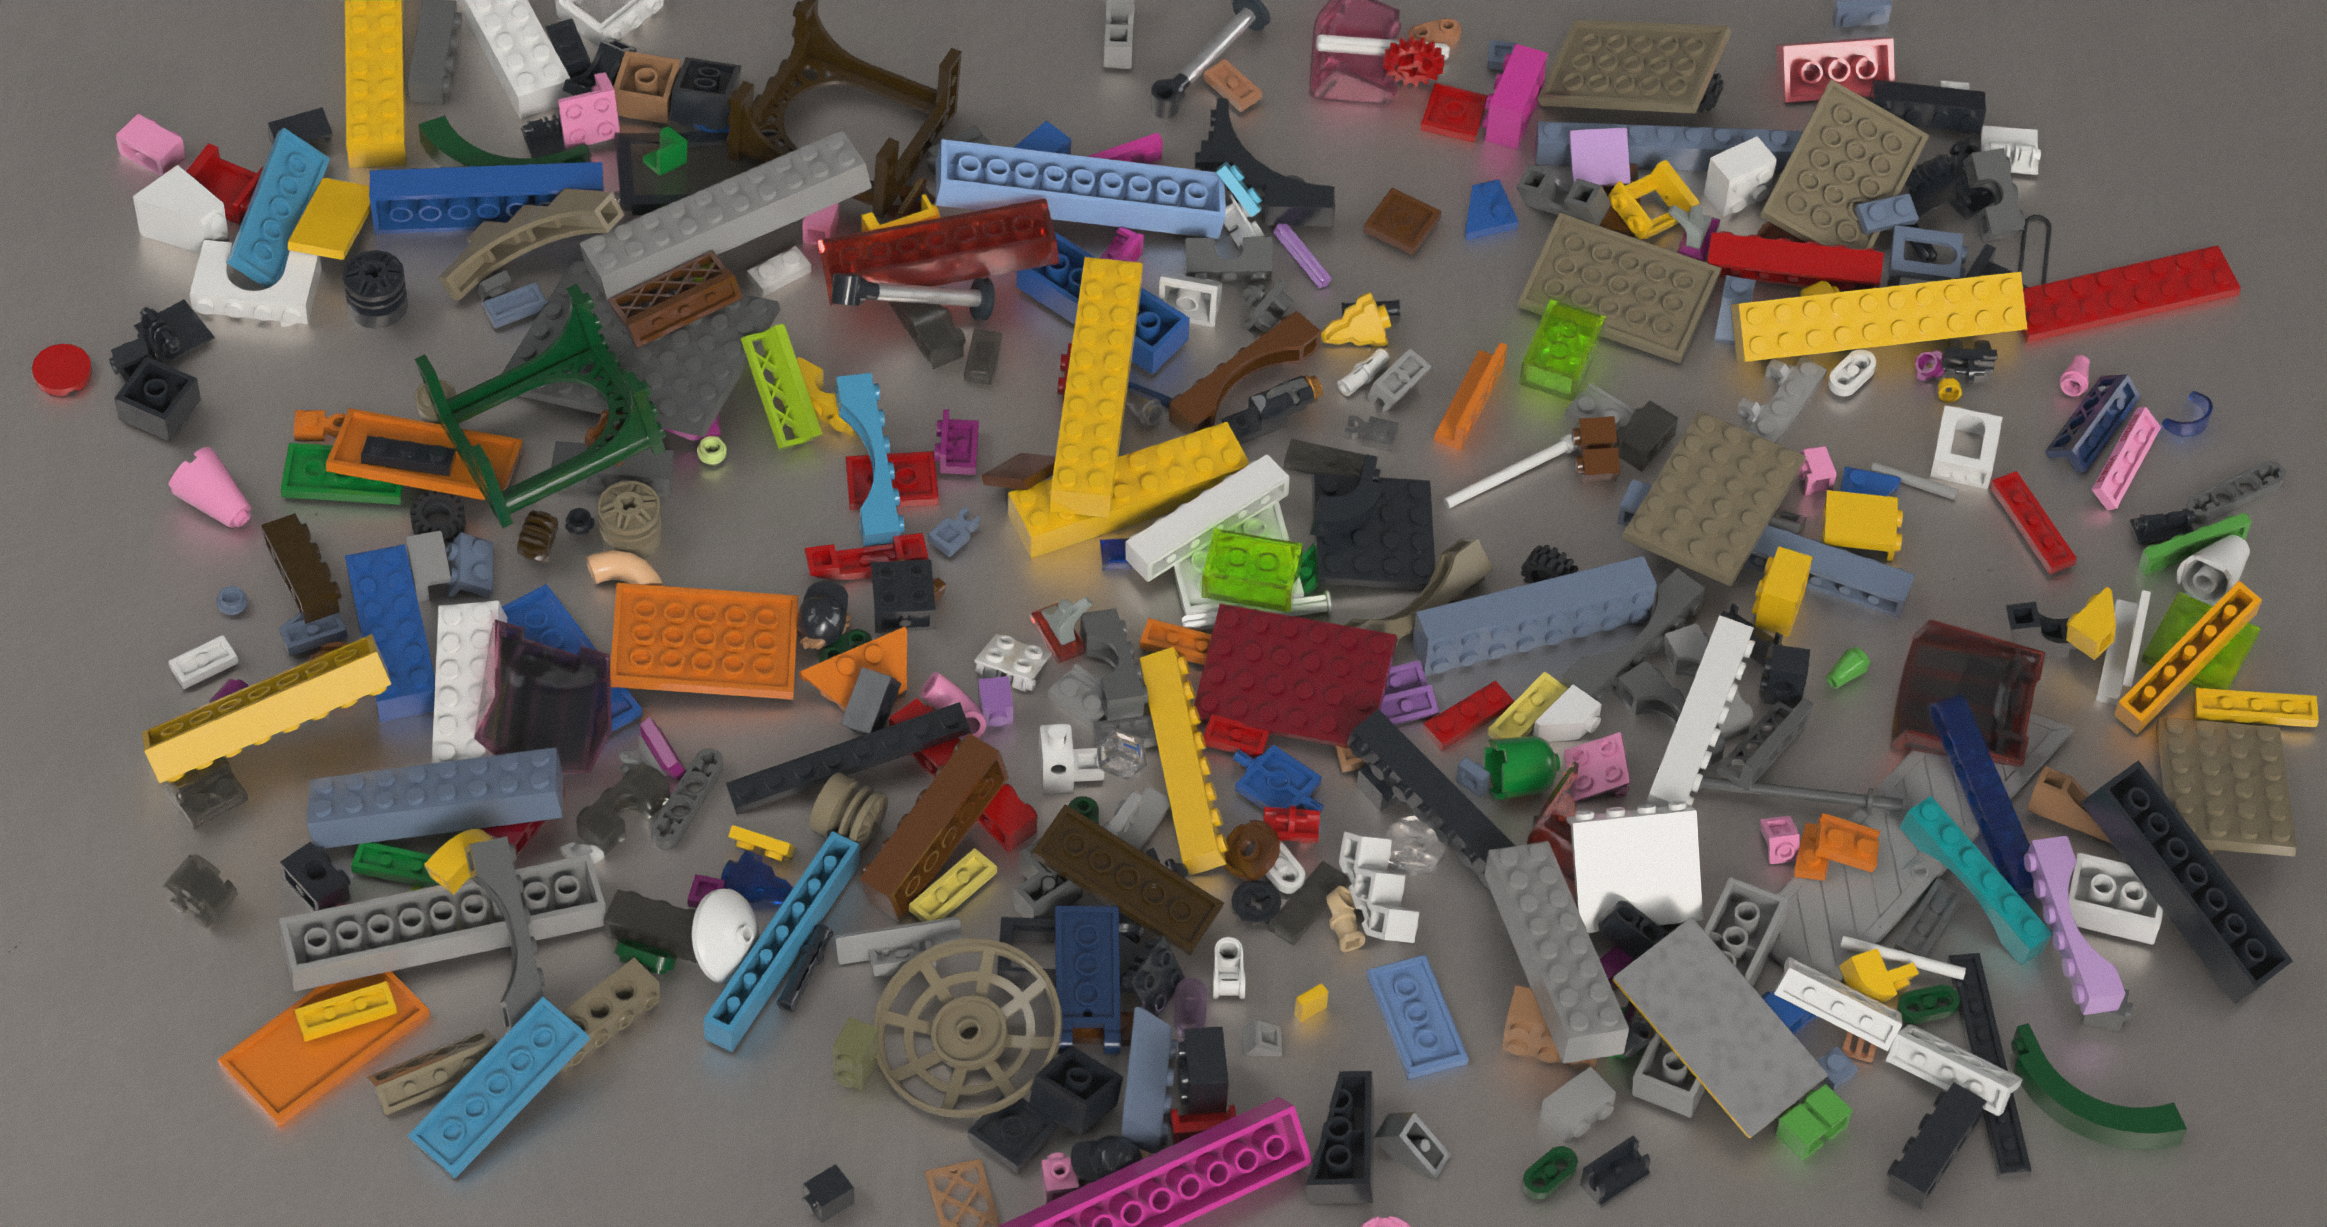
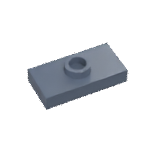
(514, 305)

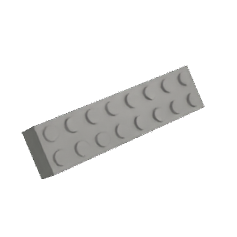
(1745, 931)
(1556, 952)

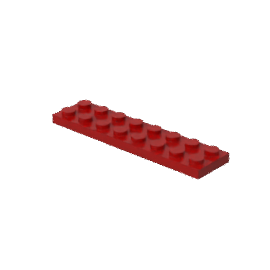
(2127, 293)

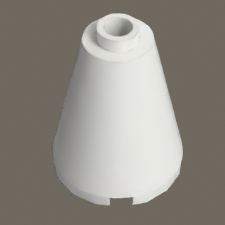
(2214, 569)

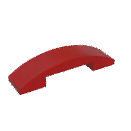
(856, 562)

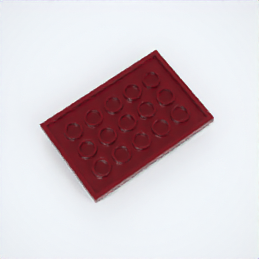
(1293, 674)

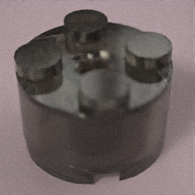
(199, 890)

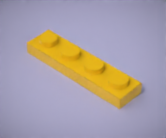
(2255, 707)

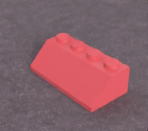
(1853, 63)

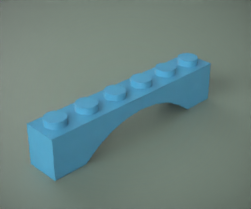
(858, 407)

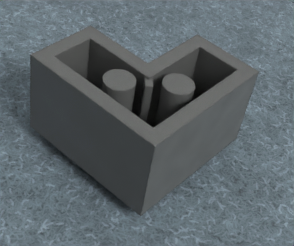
(1042, 888)

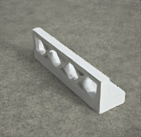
(2123, 653)
(1838, 1004)
(1946, 1063)

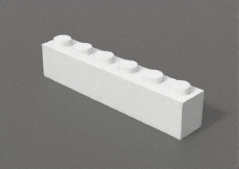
(1192, 523)

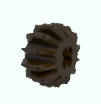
(537, 536)

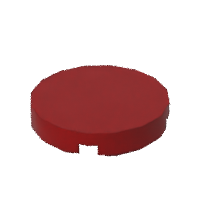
(61, 369)

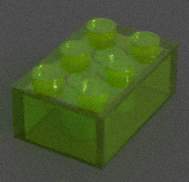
(1562, 350)
(1252, 570)

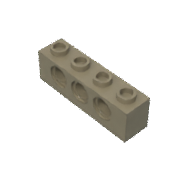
(604, 999)

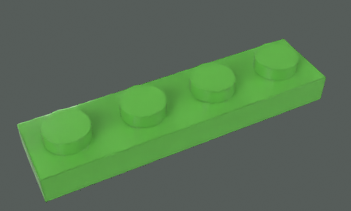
(2172, 552)

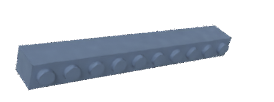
(1648, 145)
(1831, 571)

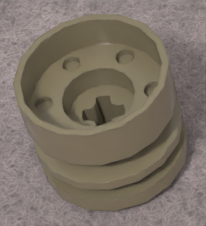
(630, 518)
(848, 810)

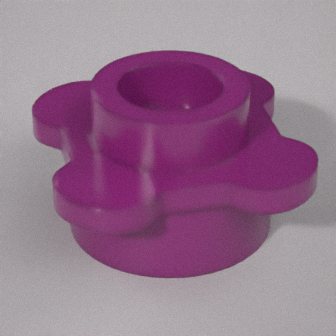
(1926, 358)

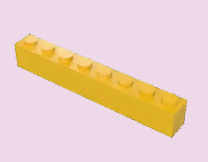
(1183, 761)

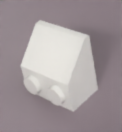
(1192, 296)

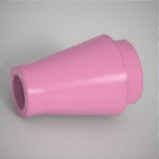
(2076, 376)

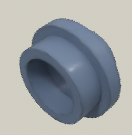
(231, 600)

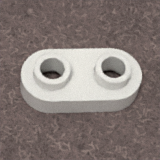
(1849, 373)
(1286, 868)

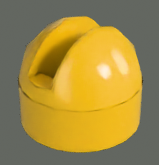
(1955, 389)

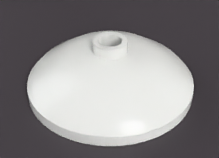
(723, 933)

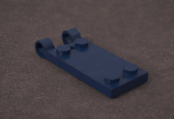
(1088, 972)

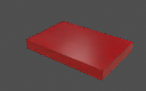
(913, 477)

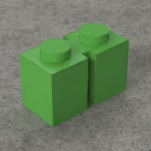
(1816, 1116)

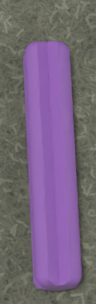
(1302, 255)

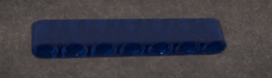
(1983, 790)

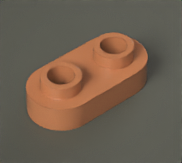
(1440, 31)

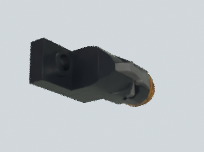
(1270, 408)

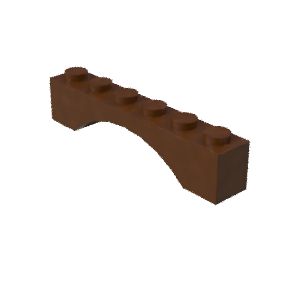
(1285, 344)

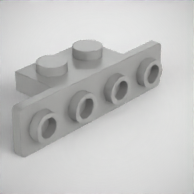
(1138, 816)
(895, 945)

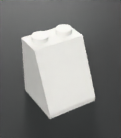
(180, 212)

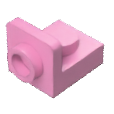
(1781, 838)

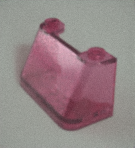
(1348, 75)

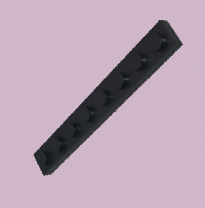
(848, 757)

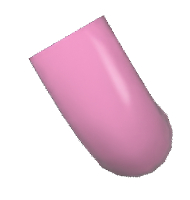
(943, 693)

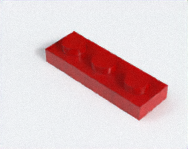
(1468, 715)

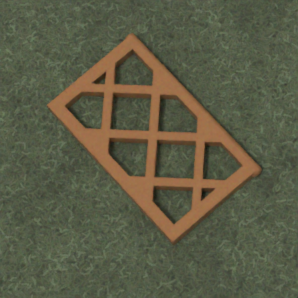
(981, 1188)

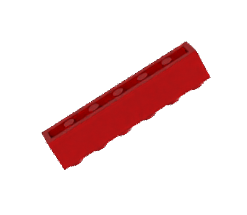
(1795, 262)
(1006, 816)

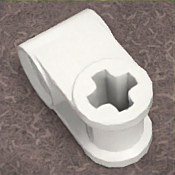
(1228, 973)

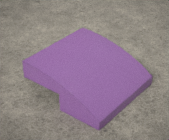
(1408, 694)

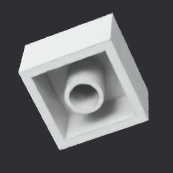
(1740, 176)

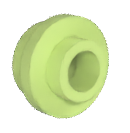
(710, 444)

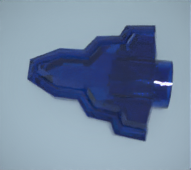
(755, 879)

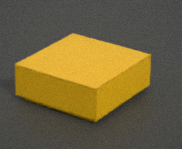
(1311, 1002)

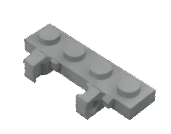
(1795, 389)

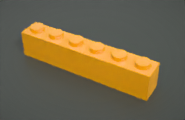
(2187, 657)

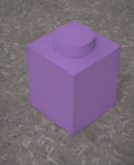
(996, 700)

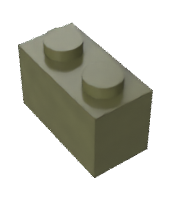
(855, 1054)

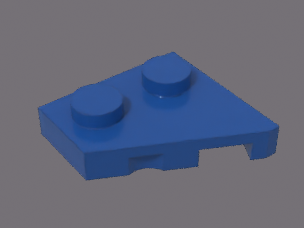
(1489, 211)
(1868, 482)

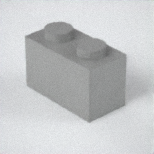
(1578, 1105)

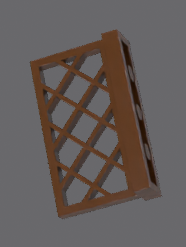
(688, 304)

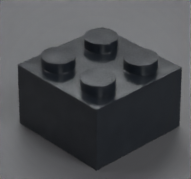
(157, 398)
(1203, 1070)
(1076, 1090)

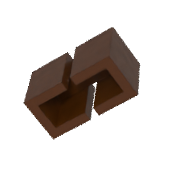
(1597, 456)

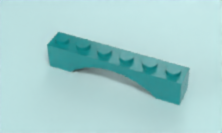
(2013, 920)

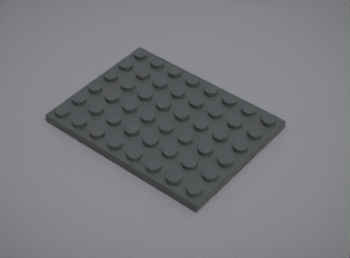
(685, 369)

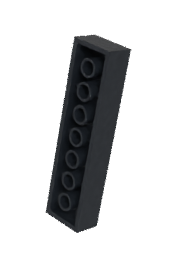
(2187, 882)

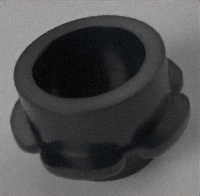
(576, 516)

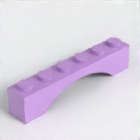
(2093, 979)

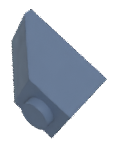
(1735, 292)

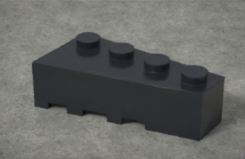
(1346, 1150)

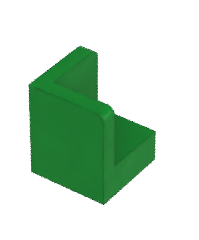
(670, 154)

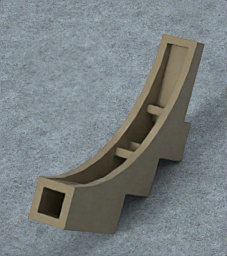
(497, 243)

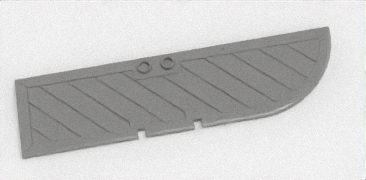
(1872, 903)

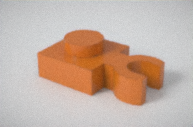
(313, 425)

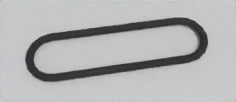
(2047, 247)

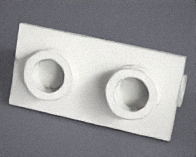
(1237, 217)

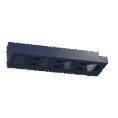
(2097, 422)

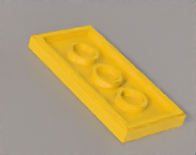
(331, 219)

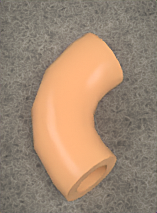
(622, 567)

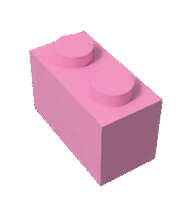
(150, 145)

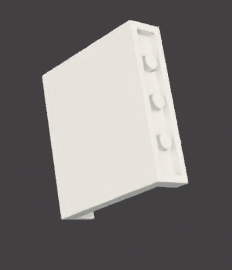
(1637, 858)

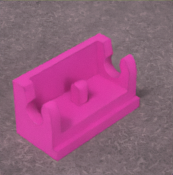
(1125, 249)

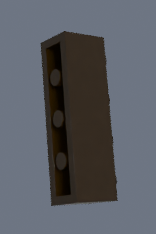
(301, 568)

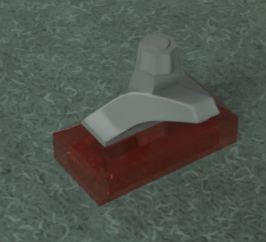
(1057, 629)

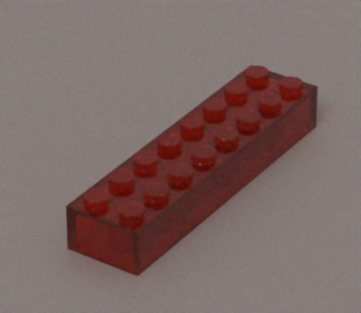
(946, 247)

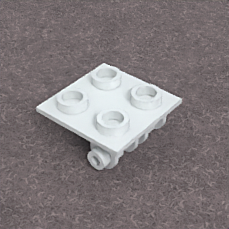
(2018, 144)
(1014, 658)

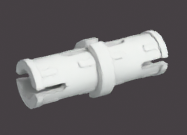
(1364, 372)

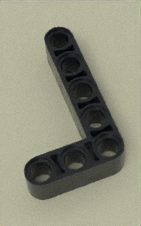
(1634, 935)

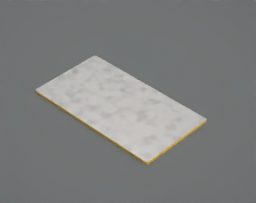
(1720, 1027)

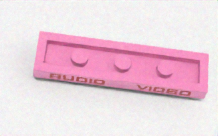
(2126, 458)

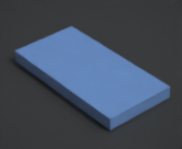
(1417, 1017)

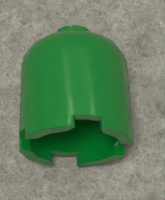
(1520, 766)

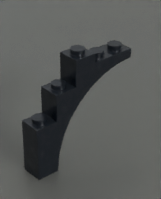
(1282, 197)

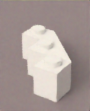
(1376, 889)

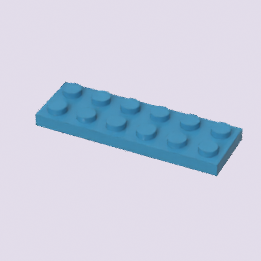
(276, 207)
(498, 1087)

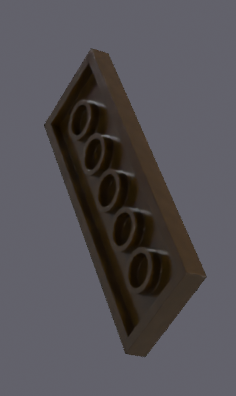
(1127, 879)

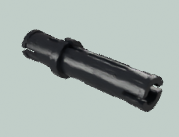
(810, 957)

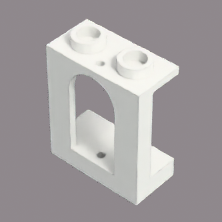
(1961, 468)

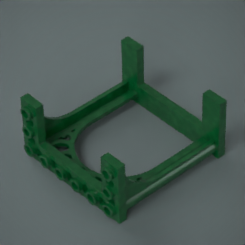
(572, 350)

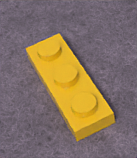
(345, 1011)

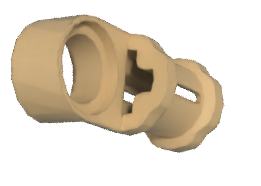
(1344, 919)

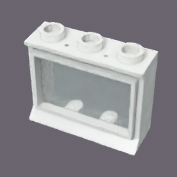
(606, 18)

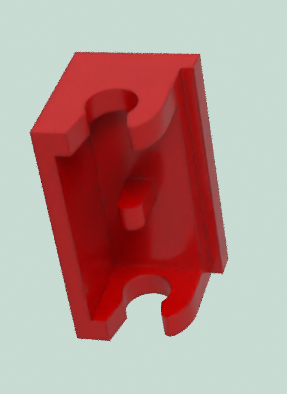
(1189, 1125)

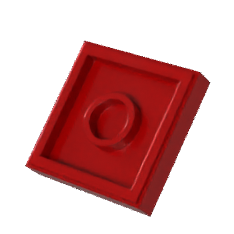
(1454, 112)

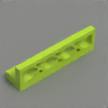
(787, 386)

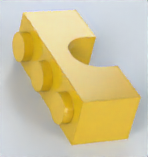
(823, 403)

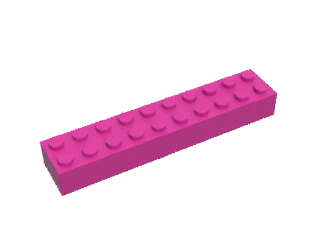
(1186, 1176)

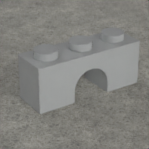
(1119, 34)

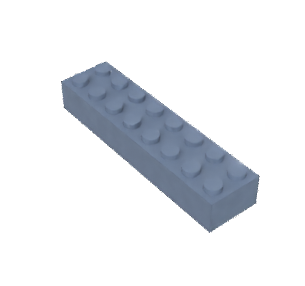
(1534, 615)
(435, 798)

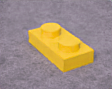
(773, 847)

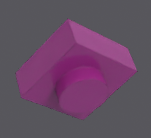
(701, 887)

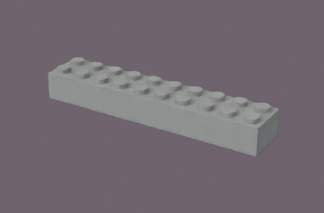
(727, 214)
(435, 924)

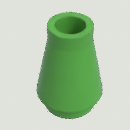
(1849, 666)

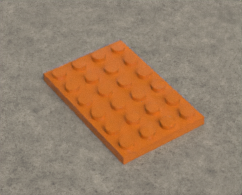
(704, 641)

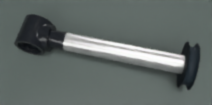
(1169, 92)
(855, 290)

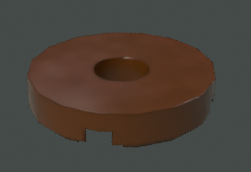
(1261, 860)

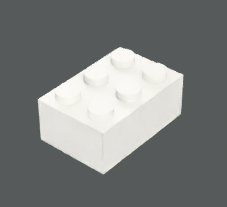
(2112, 900)

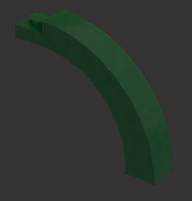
(451, 150)
(2089, 1117)

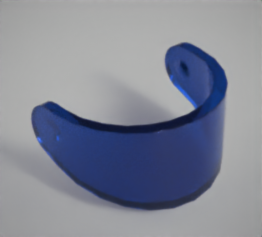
(2196, 427)

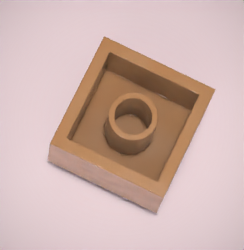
(646, 86)

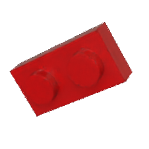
(1233, 735)

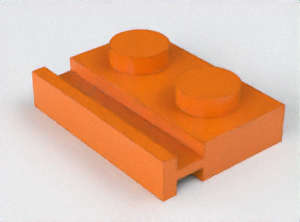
(1847, 842)

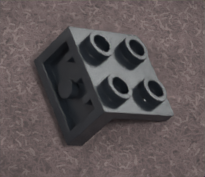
(903, 595)

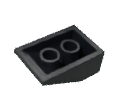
(703, 93)

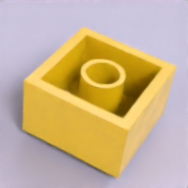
(1781, 591)

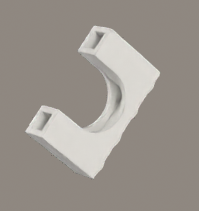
(289, 298)

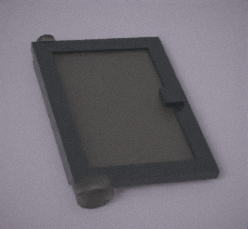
(706, 165)

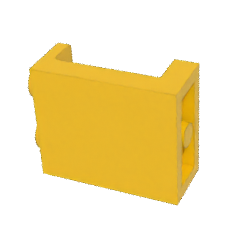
(1862, 522)

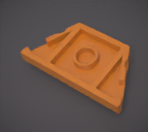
(839, 674)

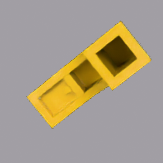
(449, 863)

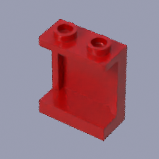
(226, 181)

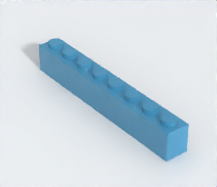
(781, 942)

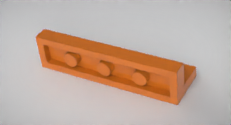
(1471, 397)

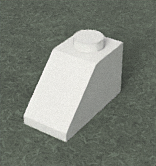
(1569, 717)

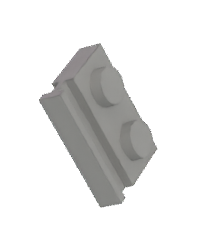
(1598, 403)
(1079, 695)

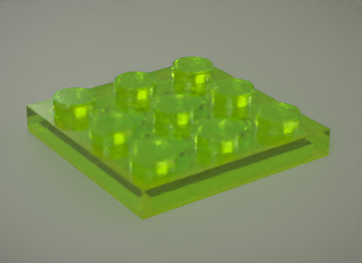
(2178, 620)

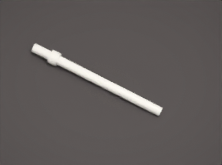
(1514, 470)

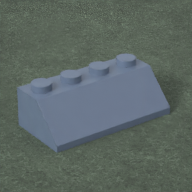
(1147, 1081)

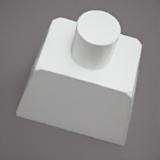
(1056, 749)

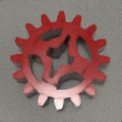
(1413, 61)

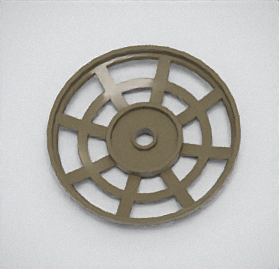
(960, 1014)

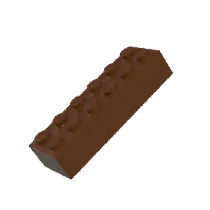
(934, 827)

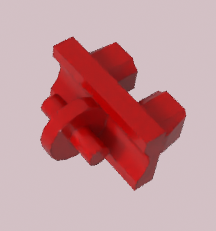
(1294, 823)

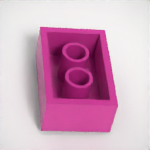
(1514, 96)

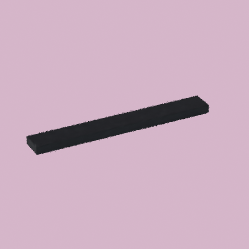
(1984, 1042)

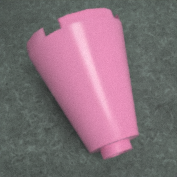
(211, 489)

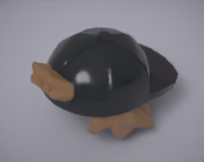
(823, 615)
(1103, 1157)

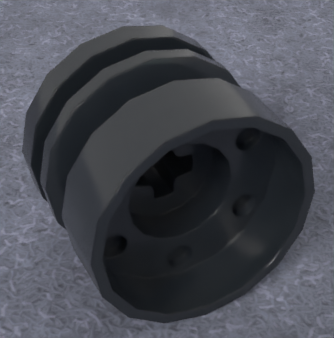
(375, 289)

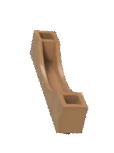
(2060, 799)

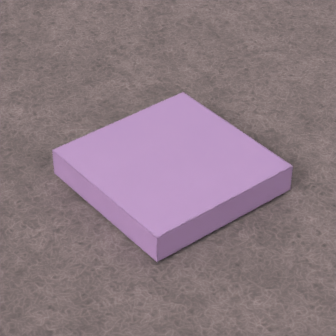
(1600, 156)

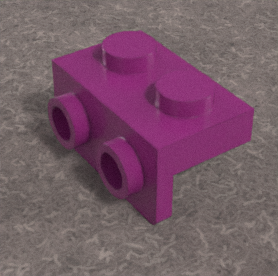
(957, 446)

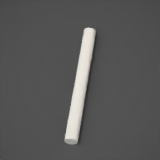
(1904, 957)

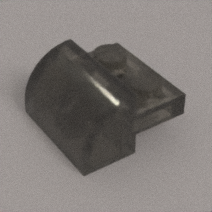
(206, 792)

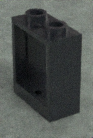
(1024, 930)

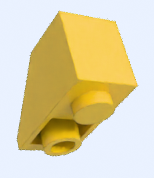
(2094, 626)

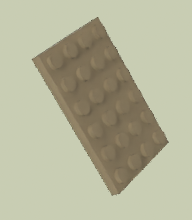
(1634, 66)
(1842, 159)
(1644, 291)
(1714, 498)
(2228, 784)

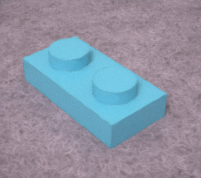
(1233, 179)

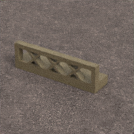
(429, 1072)

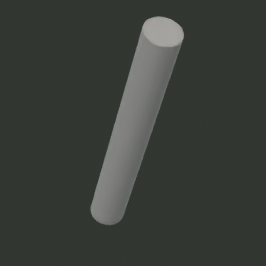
(1916, 481)

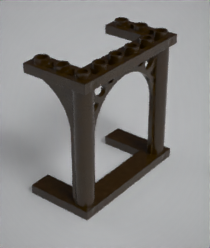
(820, 53)

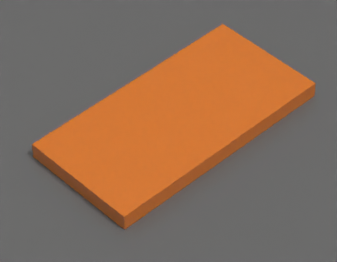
(358, 424)
(290, 1074)

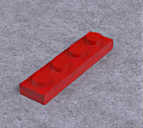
(2033, 522)

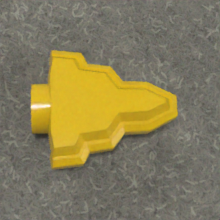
(1360, 324)

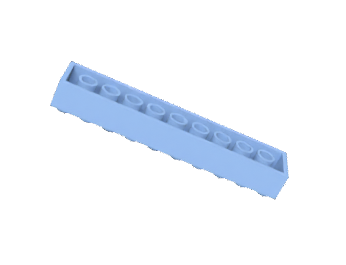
(1081, 188)

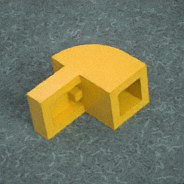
(1869, 976)

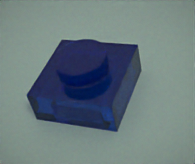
(1114, 554)

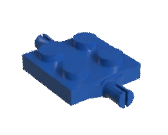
(1277, 780)

